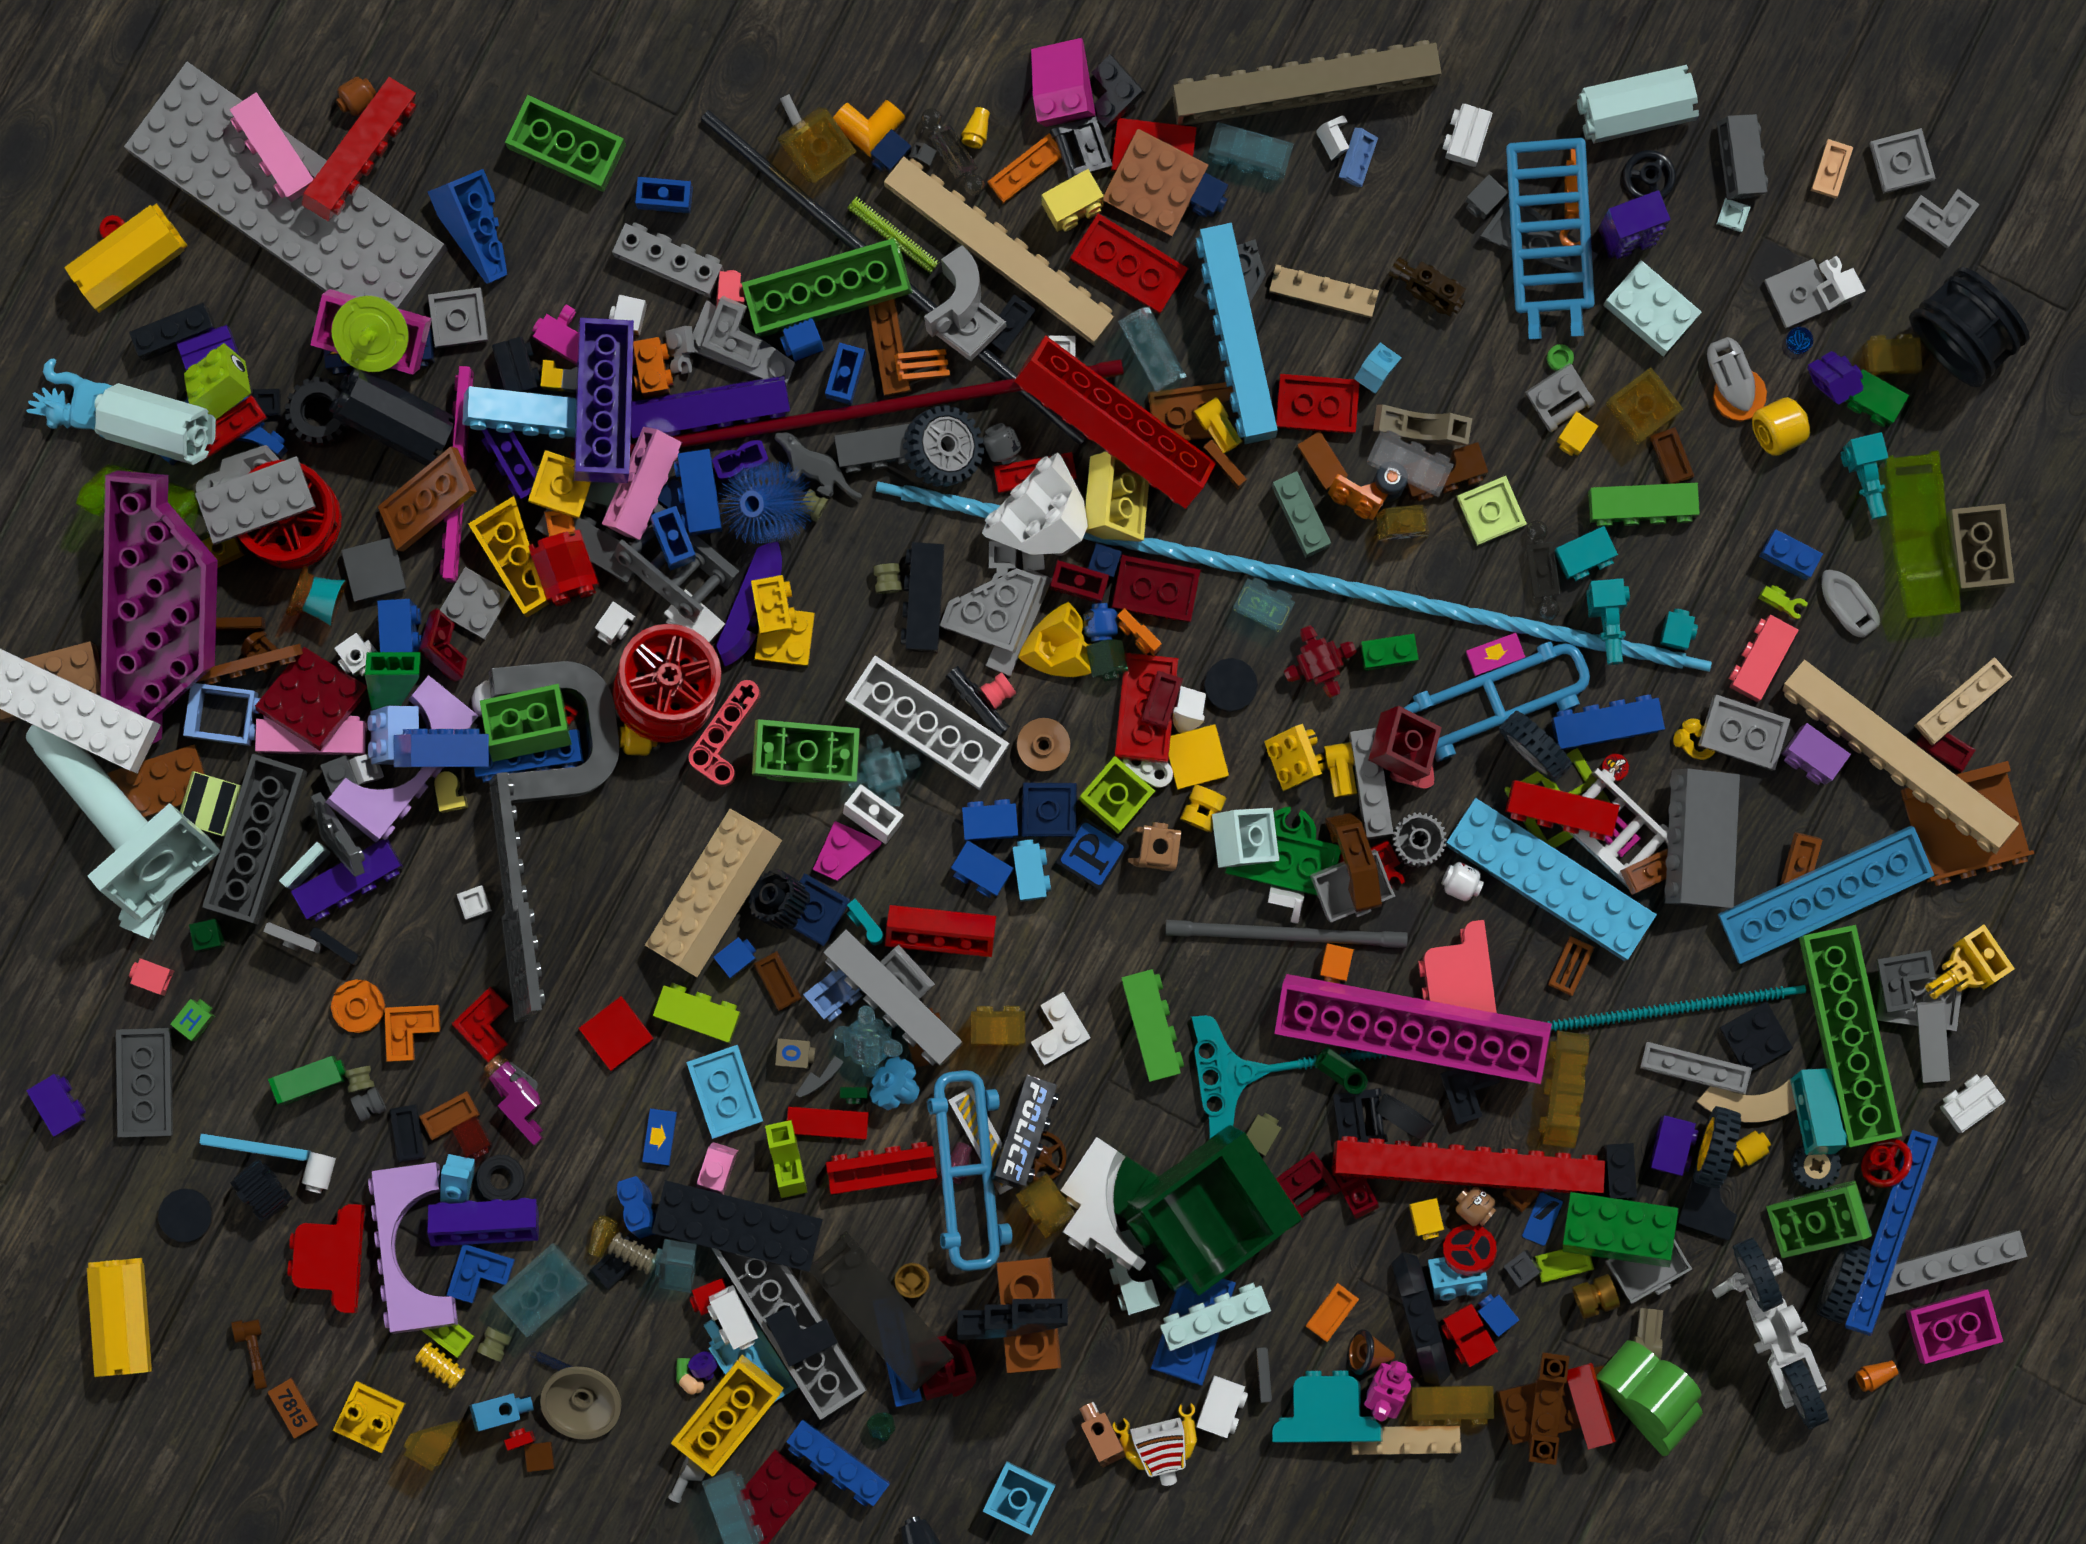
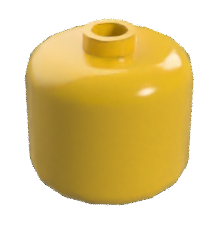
(1781, 426)

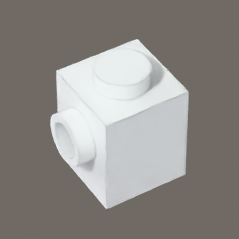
(630, 309)

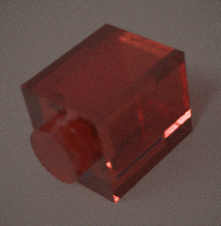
(472, 1138)

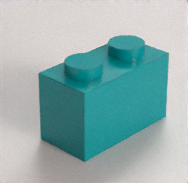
(1586, 553)

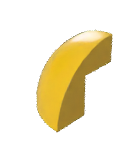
(1058, 644)

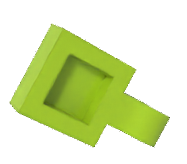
(1776, 597)

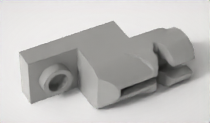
(237, 466)

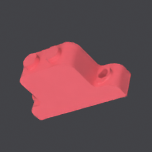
(1460, 972)

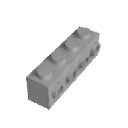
(668, 260)

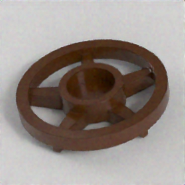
(1046, 1157)

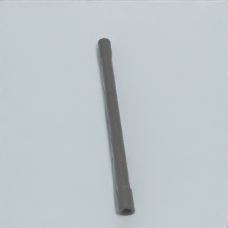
(1383, 939)

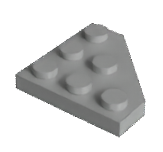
(995, 610)

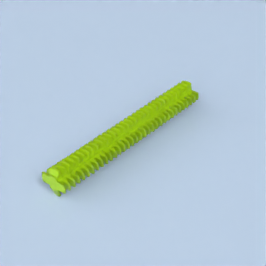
(890, 233)

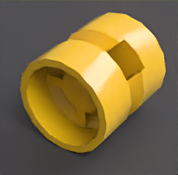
(1205, 799)

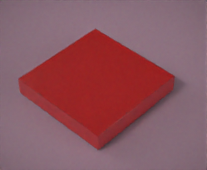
(616, 1033)

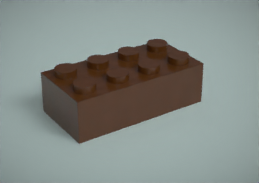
(1517, 1408)

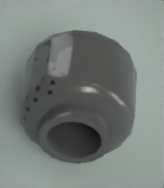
(1001, 443)

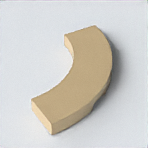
(1751, 1107)

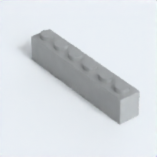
(893, 998)
(1957, 1261)

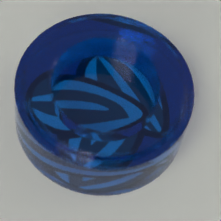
(1799, 340)

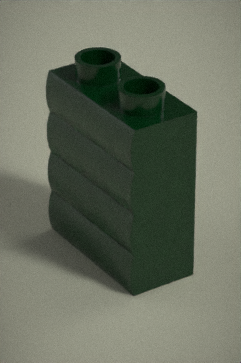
(1211, 1212)

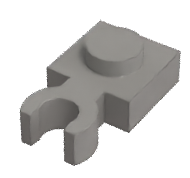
(1002, 558)

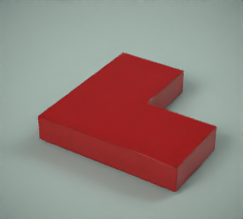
(477, 1021)

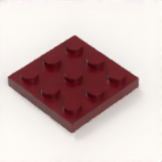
(311, 698)

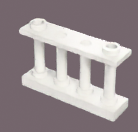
(1608, 854)

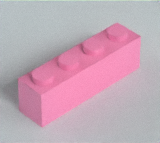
(272, 146)
(647, 476)
(347, 740)

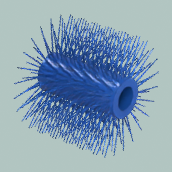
(766, 502)

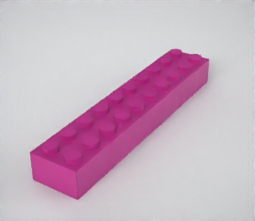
(1413, 1028)

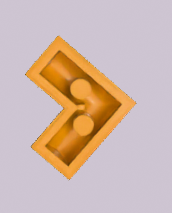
(868, 132)

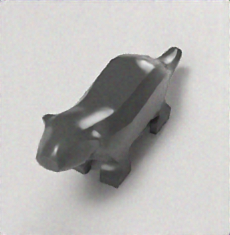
(814, 466)

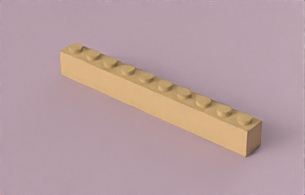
(998, 250)
(1899, 757)

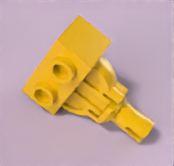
(1975, 961)

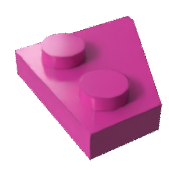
(844, 851)

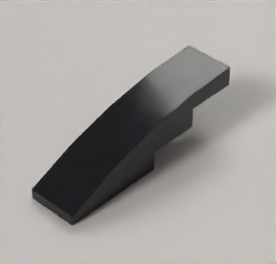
(1013, 1319)

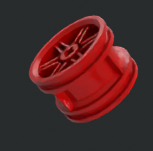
(299, 549)
(658, 720)

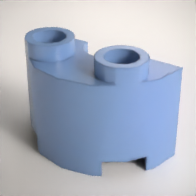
(831, 995)

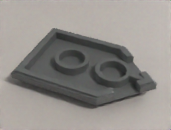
(1252, 271)

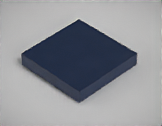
(1049, 810)
(822, 911)

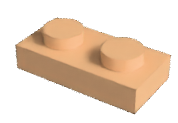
(1832, 168)

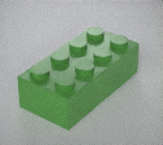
(565, 143)

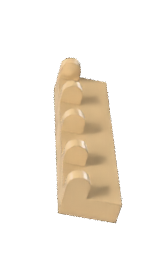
(1323, 291)
(1413, 1441)

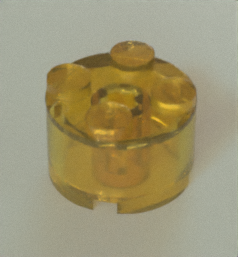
(1046, 1205)

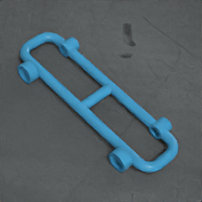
(1565, 698)
(997, 1233)

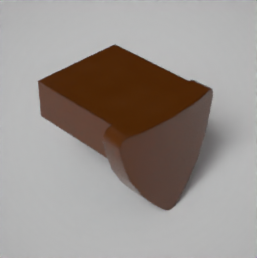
(258, 644)

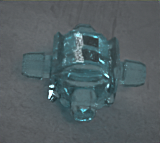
(884, 770)
(868, 1041)

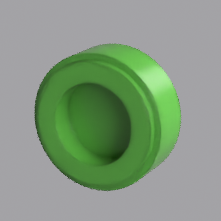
(1559, 357)

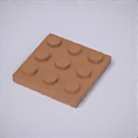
(1155, 182)

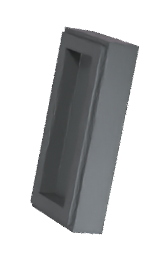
(1263, 1374)

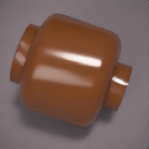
(355, 95)

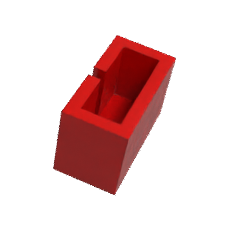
(1469, 1335)

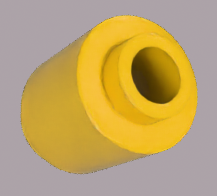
(1751, 1148)

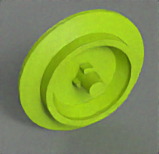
(370, 333)

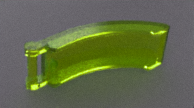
(1921, 537)

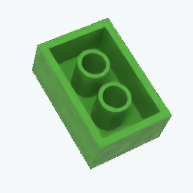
(525, 722)

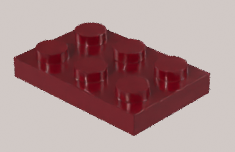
(1156, 588)
(776, 1493)

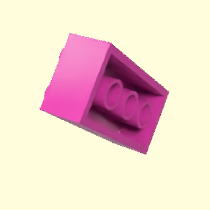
(417, 326)

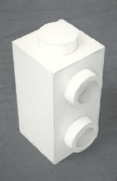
(735, 1322)

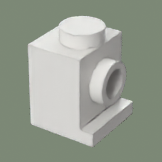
(614, 623)

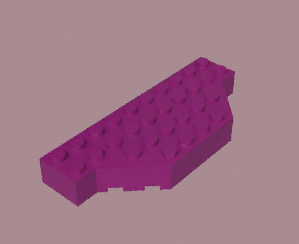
(154, 598)

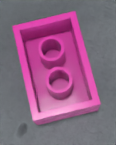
(1954, 1326)

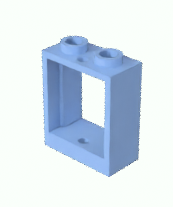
(195, 707)

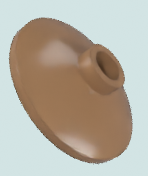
(1043, 730)

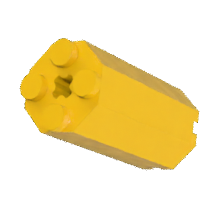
(126, 257)
(119, 1317)

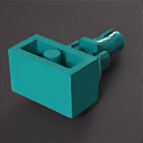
(1864, 456)
(1608, 601)

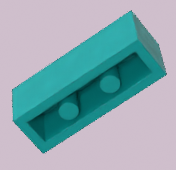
(1818, 1112)

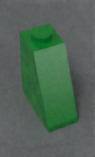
(391, 677)
(307, 1080)

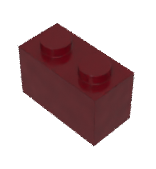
(1079, 582)

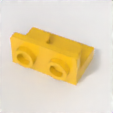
(772, 604)

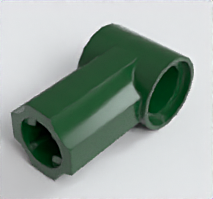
(1340, 1070)

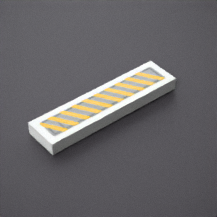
(965, 1110)

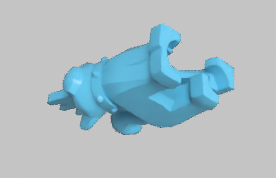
(82, 408)

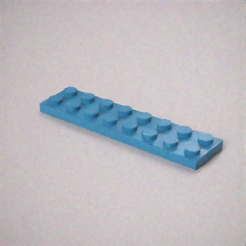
(1826, 894)

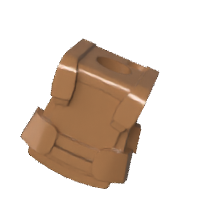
(1148, 857)

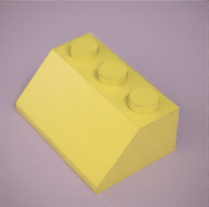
(1115, 500)

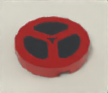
(1469, 1249)

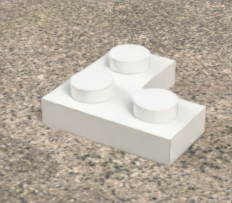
(1067, 1030)

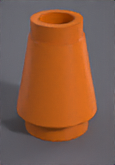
(1876, 1375)

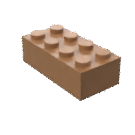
(75, 663)

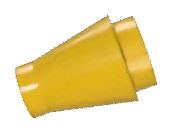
(975, 131)

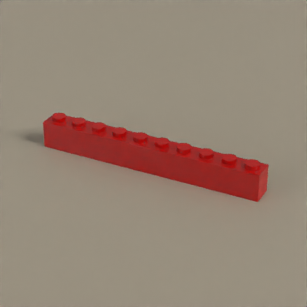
(1468, 1167)

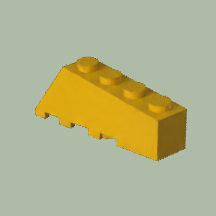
(507, 547)

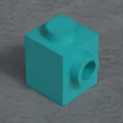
(1678, 630)

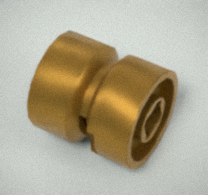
(912, 1280)
(1596, 1296)

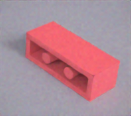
(1762, 657)

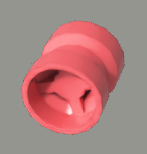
(998, 690)

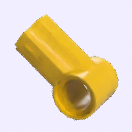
(1215, 420)
(1341, 763)

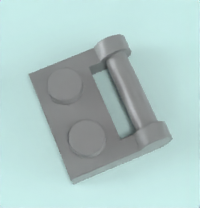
(1555, 390)

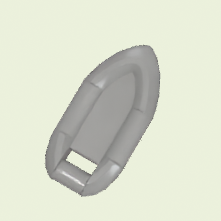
(1732, 373)
(1849, 602)

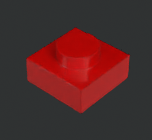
(519, 1438)

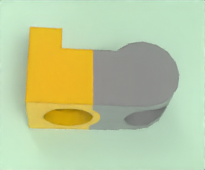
(558, 379)

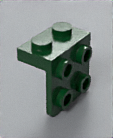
(1129, 1181)

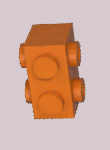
(652, 373)

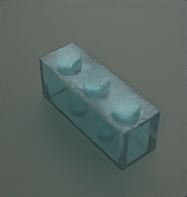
(1250, 151)
(1152, 349)
(731, 1509)

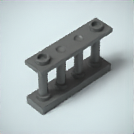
(706, 558)

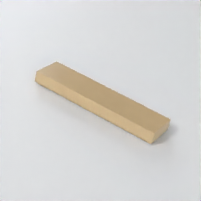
(1963, 701)

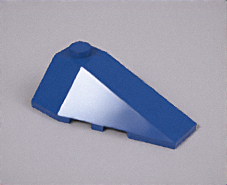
(469, 217)

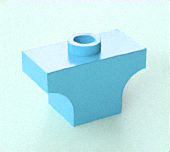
(1377, 367)
(456, 1179)

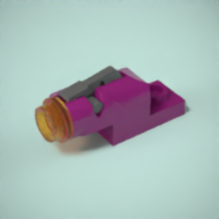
(520, 1095)

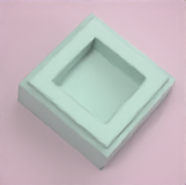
(1733, 215)

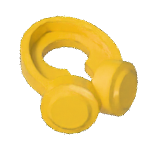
(1682, 739)

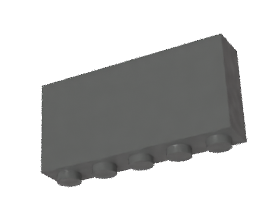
(1702, 838)

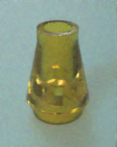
(602, 1234)

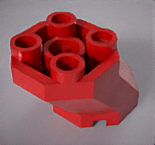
(564, 567)

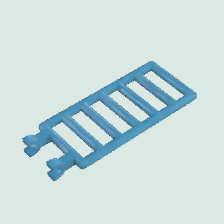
(1518, 227)

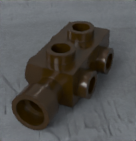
(1436, 286)

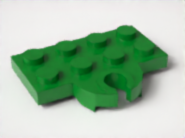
(1298, 856)

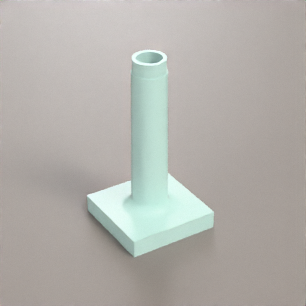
(148, 856)

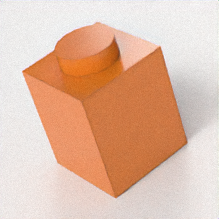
(1336, 963)

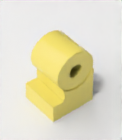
(446, 790)

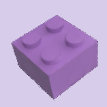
(1815, 755)

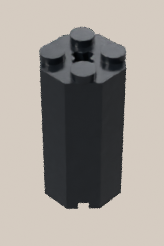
(392, 416)

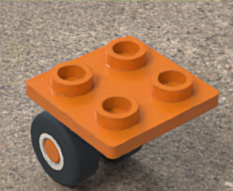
(1368, 498)

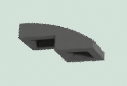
(814, 1083)

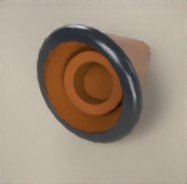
(1367, 1352)

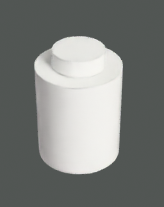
(318, 1172)

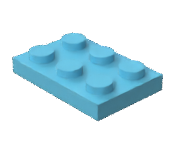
(725, 1091)

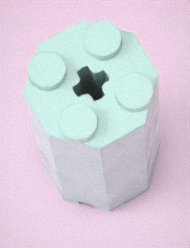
(1638, 104)
(154, 423)

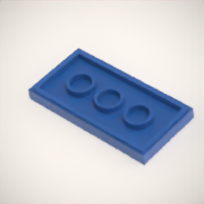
(1193, 1359)

